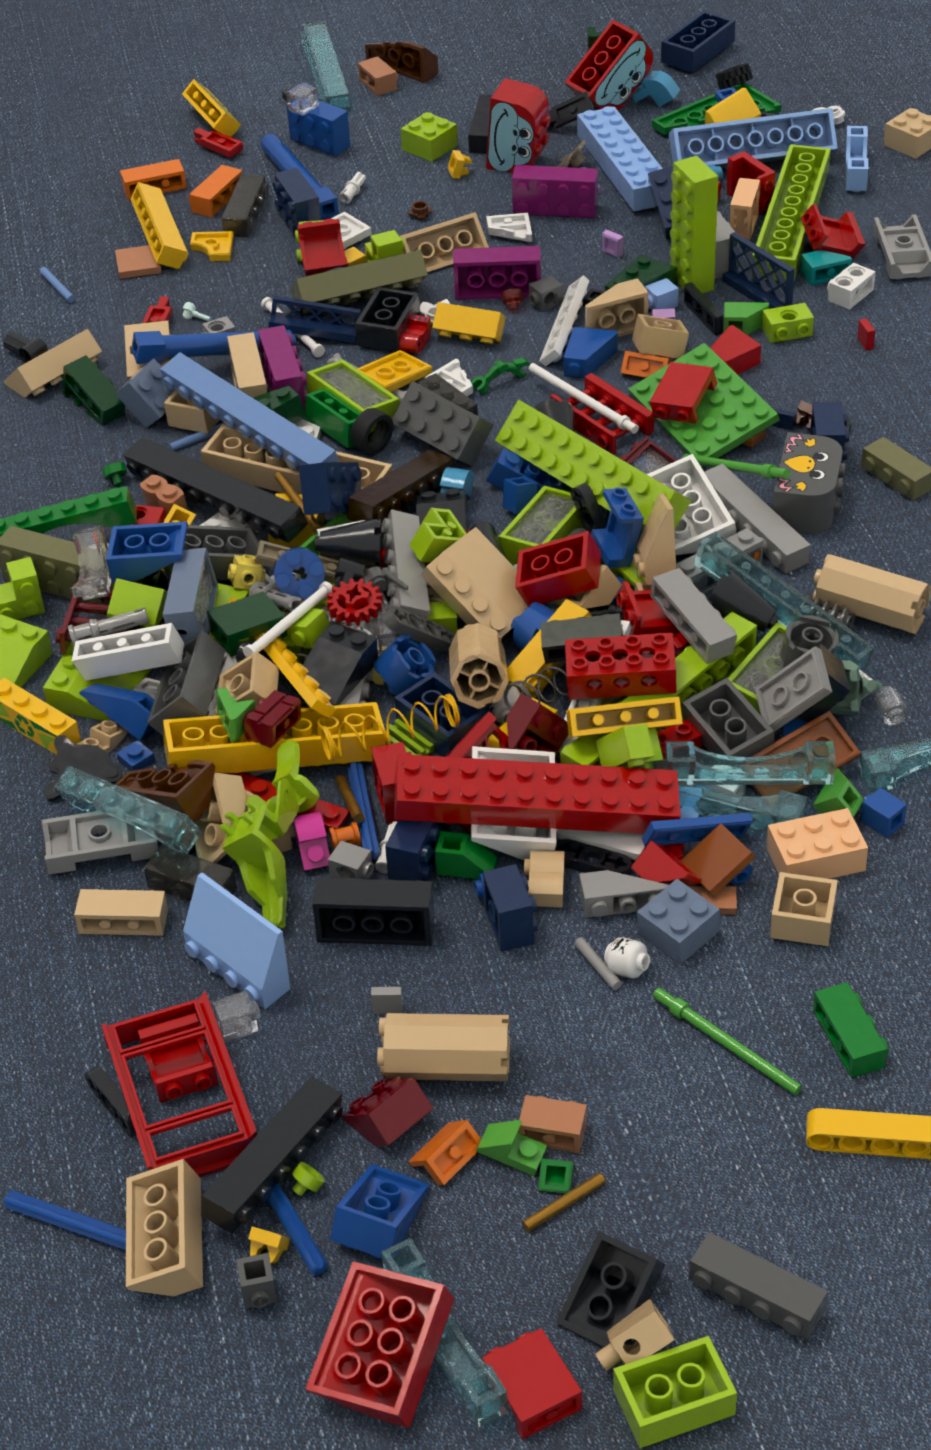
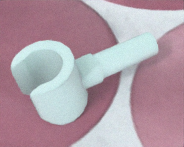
(189, 312)

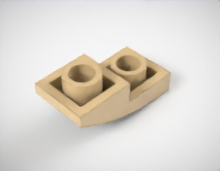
(105, 735)

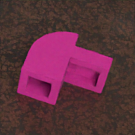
(311, 840)

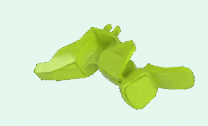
(252, 834)

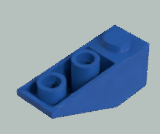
(511, 466)
(122, 706)

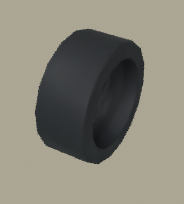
(363, 426)

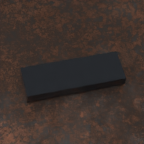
(703, 308)

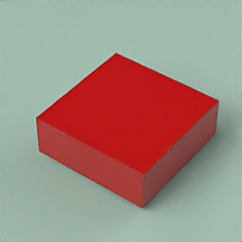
(866, 334)

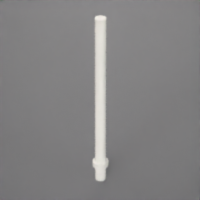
(622, 422)

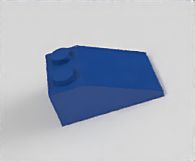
(144, 549)
(377, 1210)

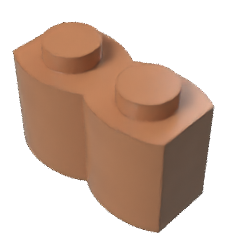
(161, 494)

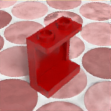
(745, 166)
(832, 234)
(321, 246)
(682, 391)
(643, 612)
(181, 1067)
(535, 1381)

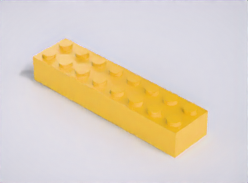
(207, 740)

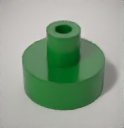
(115, 472)

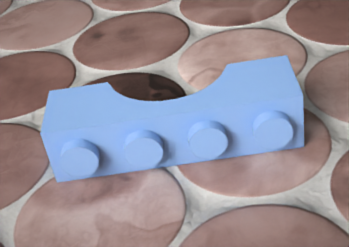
(856, 158)

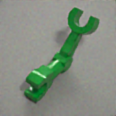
(482, 383)

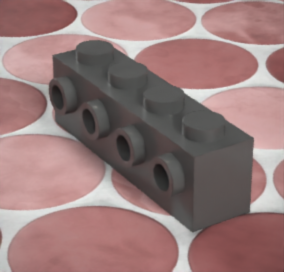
(758, 1285)

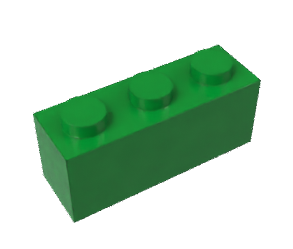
(331, 415)
(850, 1029)

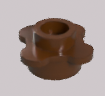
(420, 210)

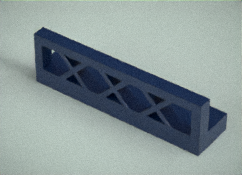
(314, 326)

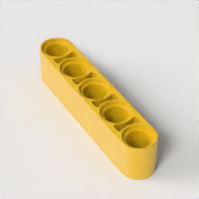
(869, 1133)

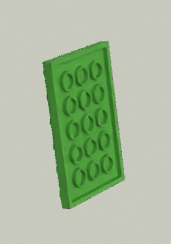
(724, 415)

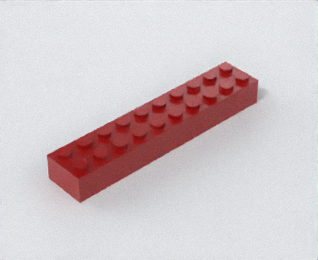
(533, 794)

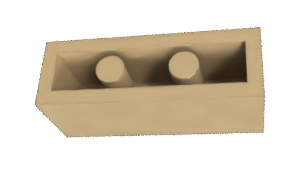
(121, 912)

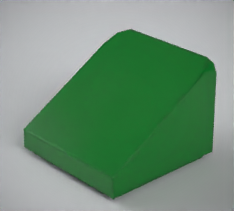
(555, 1176)

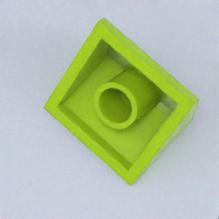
(131, 596)

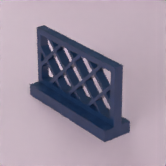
(755, 286)

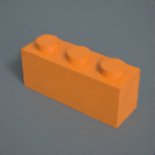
(164, 175)
(214, 191)

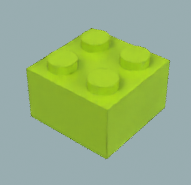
(429, 136)

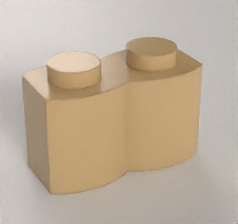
(545, 877)

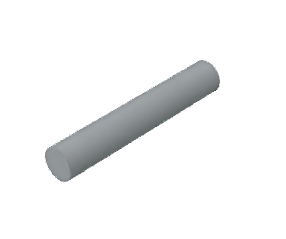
(597, 963)

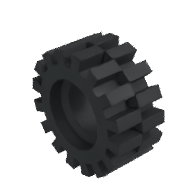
(734, 76)

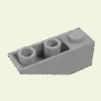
(615, 893)

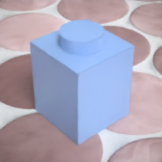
(662, 295)

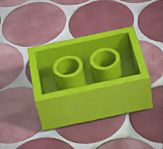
(674, 1391)

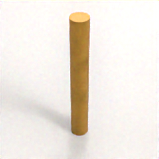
(349, 799)
(563, 1202)

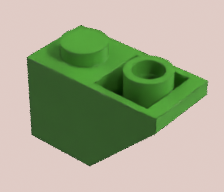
(744, 315)
(838, 796)

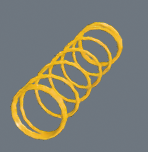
(331, 754)

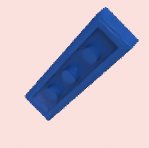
(694, 829)

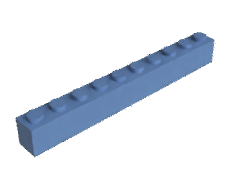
(244, 414)

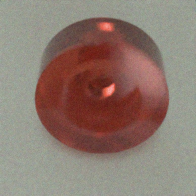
(512, 298)

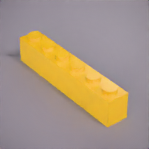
(159, 226)

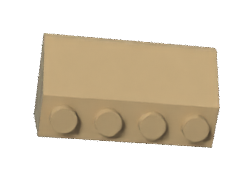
(440, 240)
(48, 367)
(164, 1230)

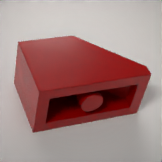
(662, 866)

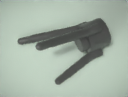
(379, 578)

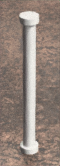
(316, 349)
(290, 619)

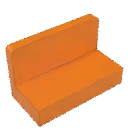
(642, 364)
(448, 1151)

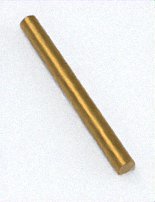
(296, 499)

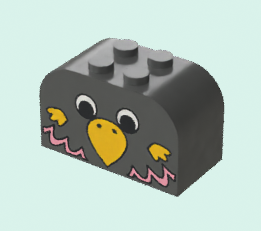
(814, 484)

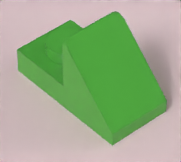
(232, 713)
(507, 1146)

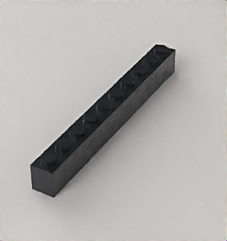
(218, 490)

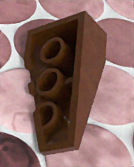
(406, 59)
(181, 788)

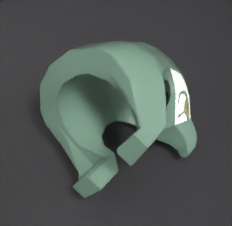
(860, 687)

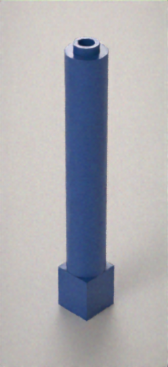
(286, 160)
(154, 345)

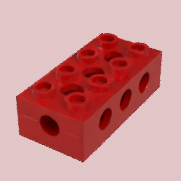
(620, 666)

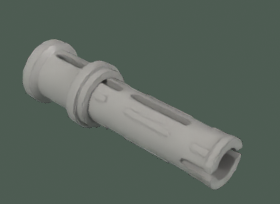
(282, 600)
(107, 626)

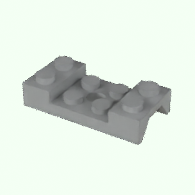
(904, 249)
(73, 840)

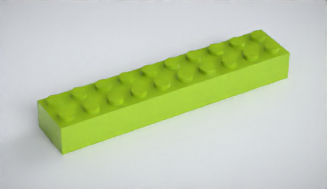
(796, 190)
(580, 461)
(692, 677)

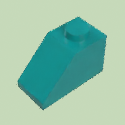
(822, 266)

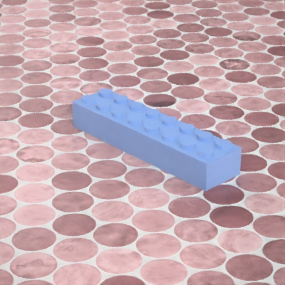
(761, 137)
(619, 154)

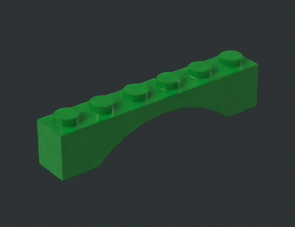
(104, 508)

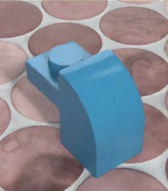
(659, 86)
(457, 479)

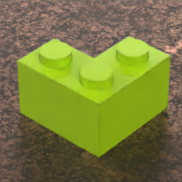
(384, 246)
(436, 534)
(22, 594)
(630, 747)

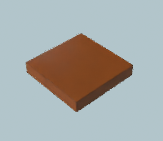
(718, 859)

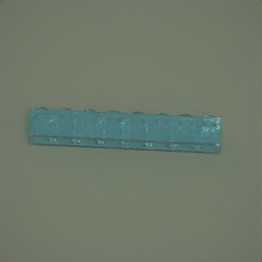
(325, 65)
(718, 554)

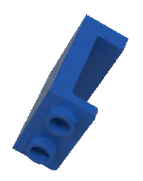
(622, 529)

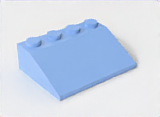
(236, 943)

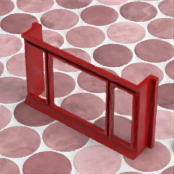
(204, 1157)

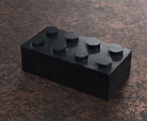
(374, 911)

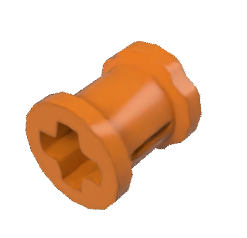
(347, 834)

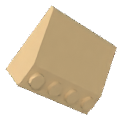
(477, 583)

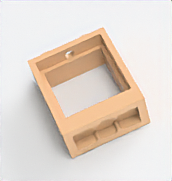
(744, 207)

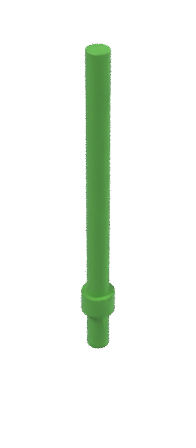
(766, 471)
(681, 1009)

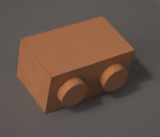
(377, 76)
(554, 1122)

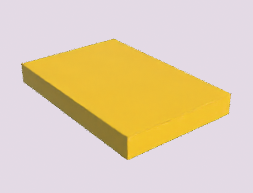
(396, 370)

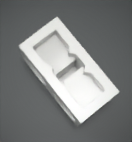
(851, 286)

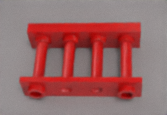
(616, 401)

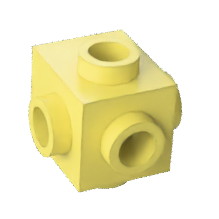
(241, 567)

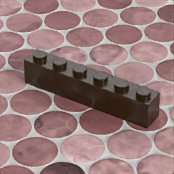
(399, 487)

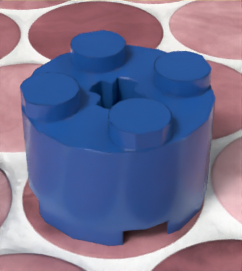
(294, 559)
(529, 623)
(404, 664)

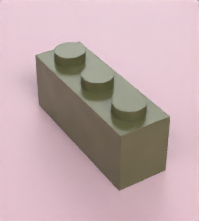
(897, 468)

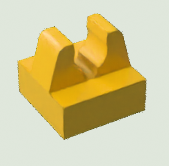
(456, 164)
(274, 1242)

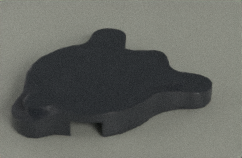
(83, 757)

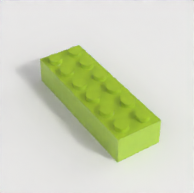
(694, 223)

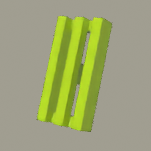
(418, 744)

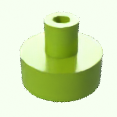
(306, 1179)

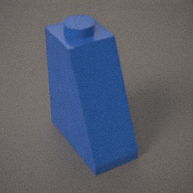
(588, 350)

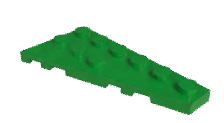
(695, 112)

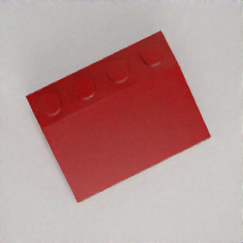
(381, 1343)

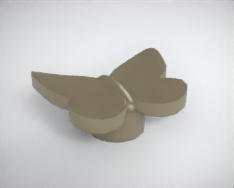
(573, 158)

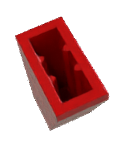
(737, 350)

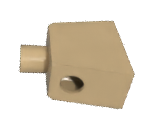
(643, 1325)

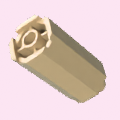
(872, 593)
(478, 665)
(444, 1047)

